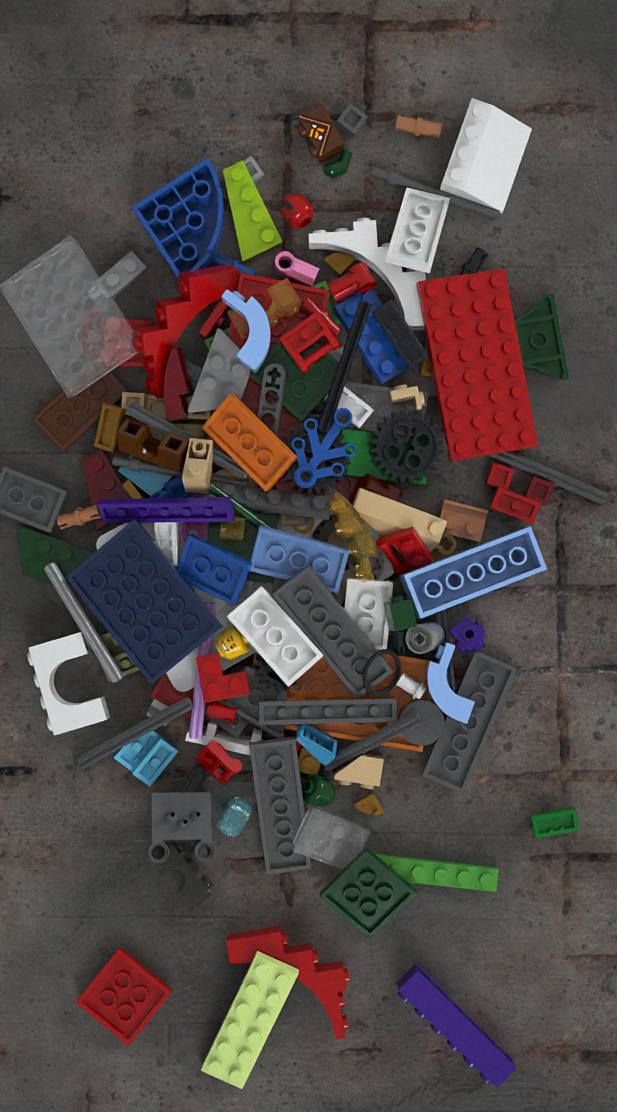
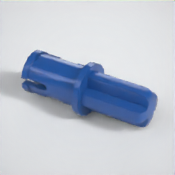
(222, 260)

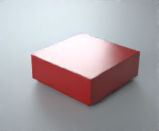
(499, 476)

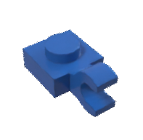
(174, 489)

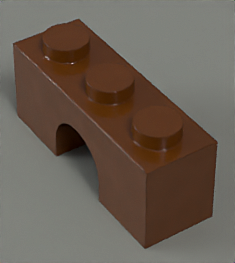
(137, 441)

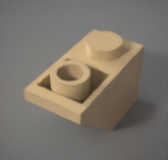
(198, 466)
(363, 769)

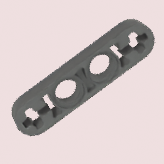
(272, 408)

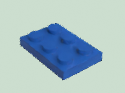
(213, 569)

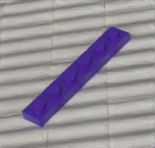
(167, 510)

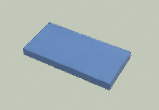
(285, 554)

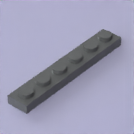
(276, 500)
(327, 711)

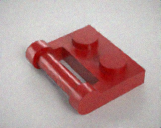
(304, 336)
(411, 548)
(215, 755)

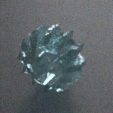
(234, 816)

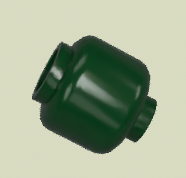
(318, 790)

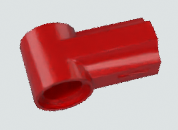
(357, 280)

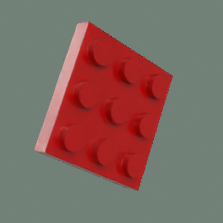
(124, 996)

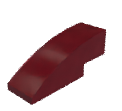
(176, 385)

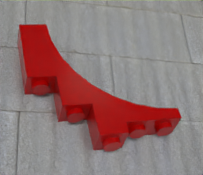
(174, 314)
(322, 979)

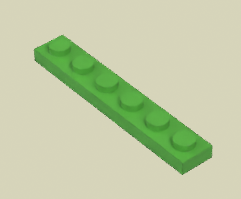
(443, 873)

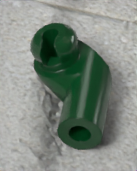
(338, 167)

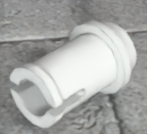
(411, 686)

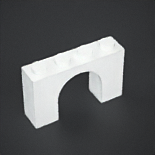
(63, 714)

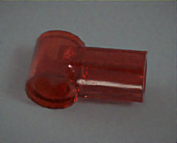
(378, 487)

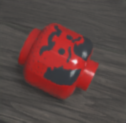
(296, 211)

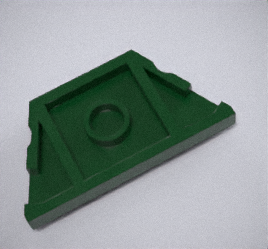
(541, 340)
(40, 550)

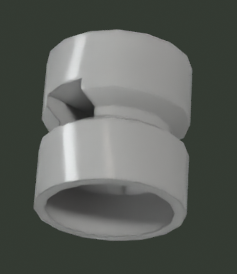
(425, 637)

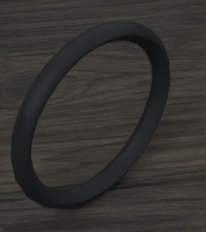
(396, 677)

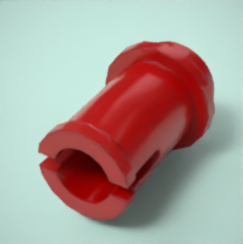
(221, 711)

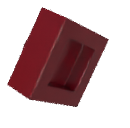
(539, 490)

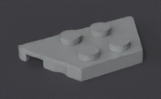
(220, 376)

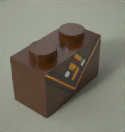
(320, 133)

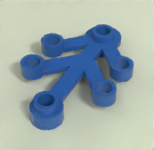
(320, 451)

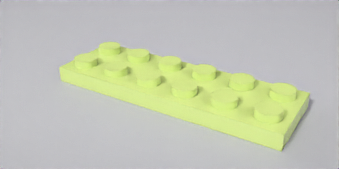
(249, 1019)

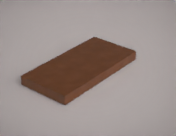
(68, 419)

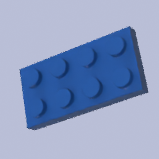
(374, 343)

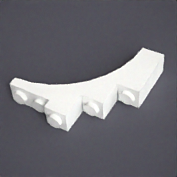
(363, 246)

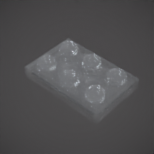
(329, 838)

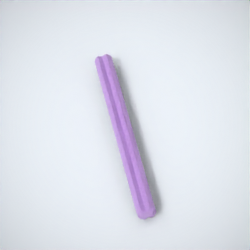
(198, 701)

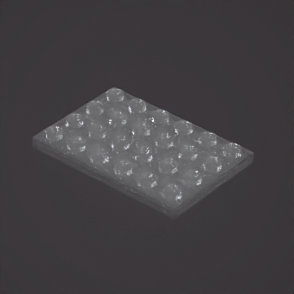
(70, 316)

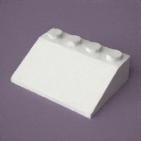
(486, 156)

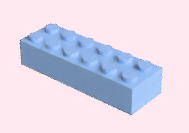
(473, 572)

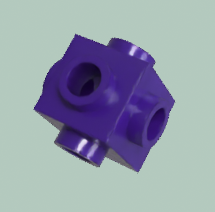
(468, 628)

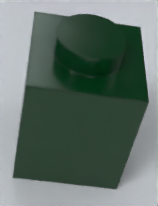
(400, 613)

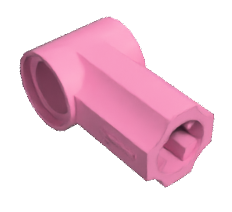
(298, 271)

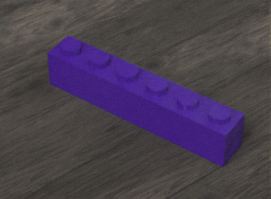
(456, 1026)

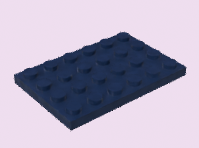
(144, 601)

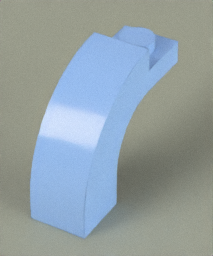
(258, 342)
(439, 690)

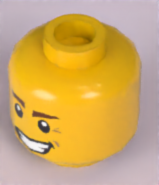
(231, 644)

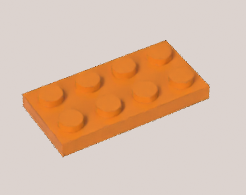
(249, 442)

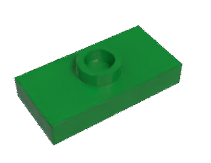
(554, 822)

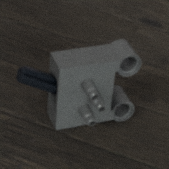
(181, 818)

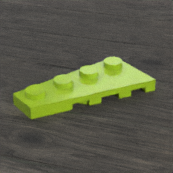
(251, 219)

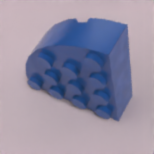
(185, 218)

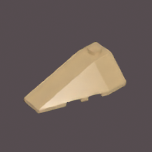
(391, 516)

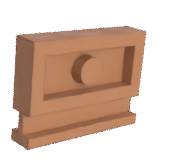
(463, 520)

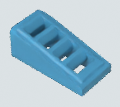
(320, 746)

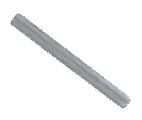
(83, 622)

